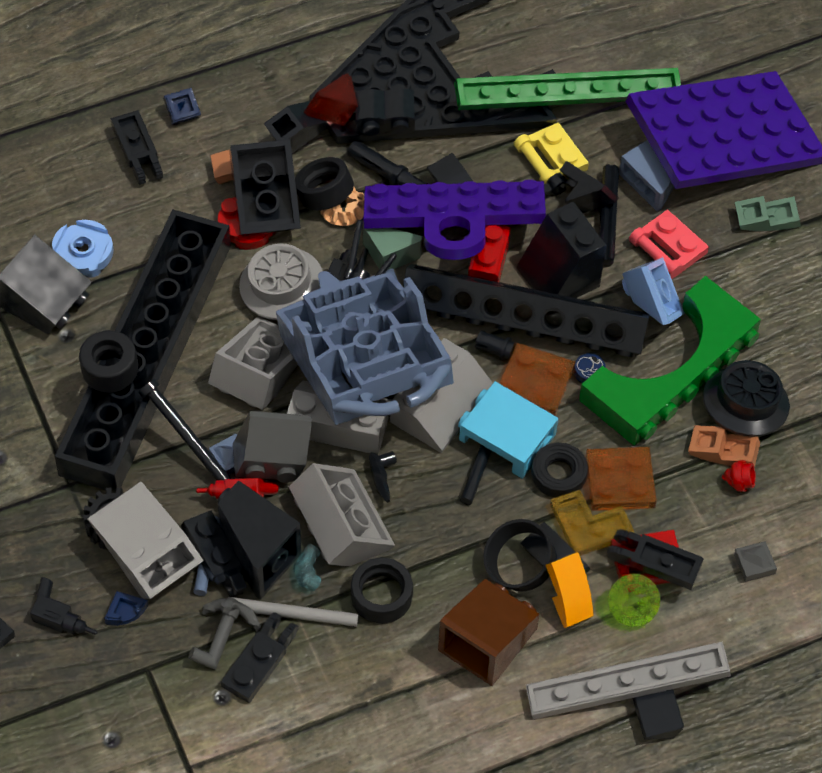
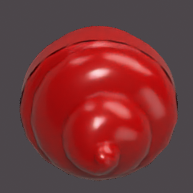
(740, 475)

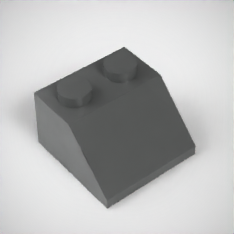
(272, 446)

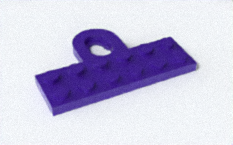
(449, 205)

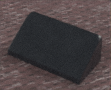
(659, 715)

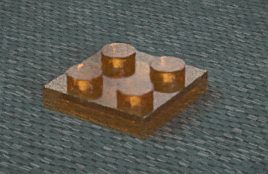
(538, 376)
(621, 478)

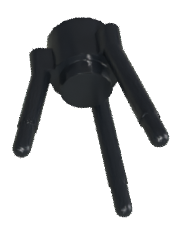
(352, 272)

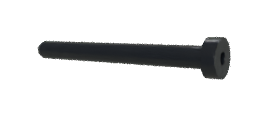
(194, 443)

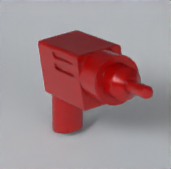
(256, 484)

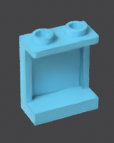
(508, 426)

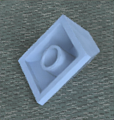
(653, 291)

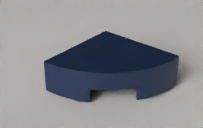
(125, 609)

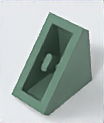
(385, 241)

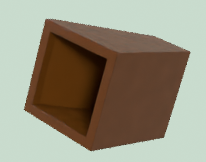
(487, 630)

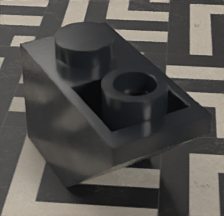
(295, 125)

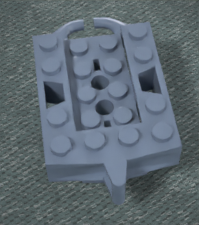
(372, 335)

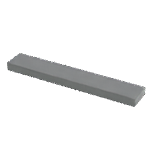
(628, 680)

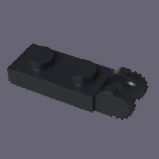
(136, 144)
(656, 558)
(258, 659)

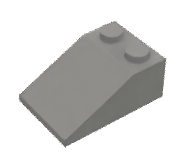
(253, 364)

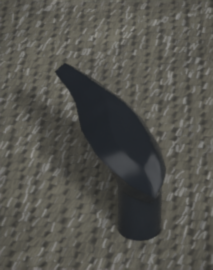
(378, 472)

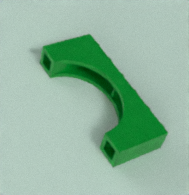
(639, 405)

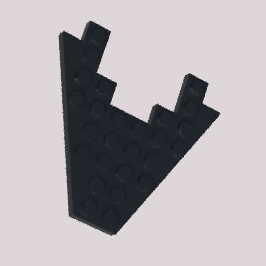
(408, 56)

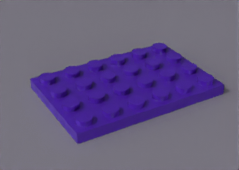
(725, 129)

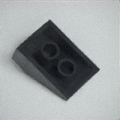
(264, 187)

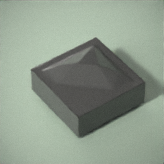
(755, 561)

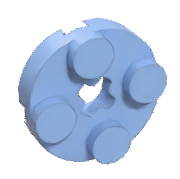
(84, 232)

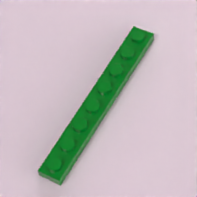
(559, 88)

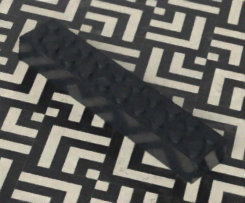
(159, 323)

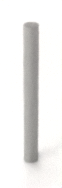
(301, 612)

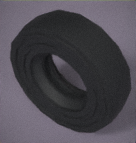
(559, 452)

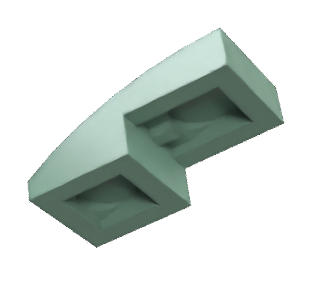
(759, 215)

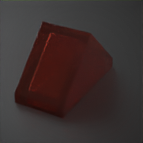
(334, 102)

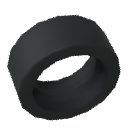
(327, 195)
(375, 568)

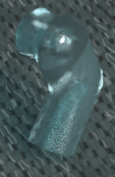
(304, 569)

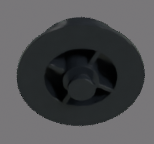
(747, 399)

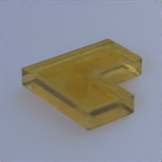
(581, 528)

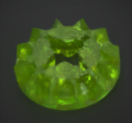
(647, 605)

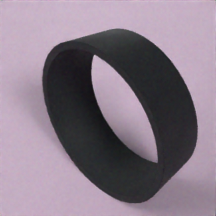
(500, 537)

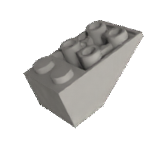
(145, 541)

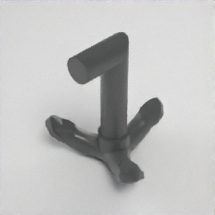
(230, 610)

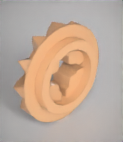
(353, 211)

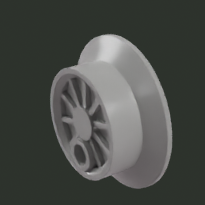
(278, 278)

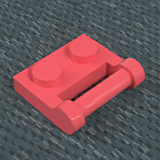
(674, 238)

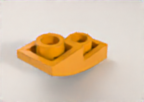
(572, 589)

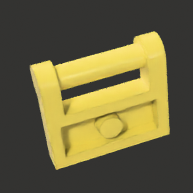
(556, 148)

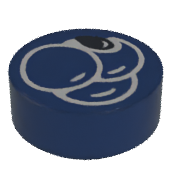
(587, 365)

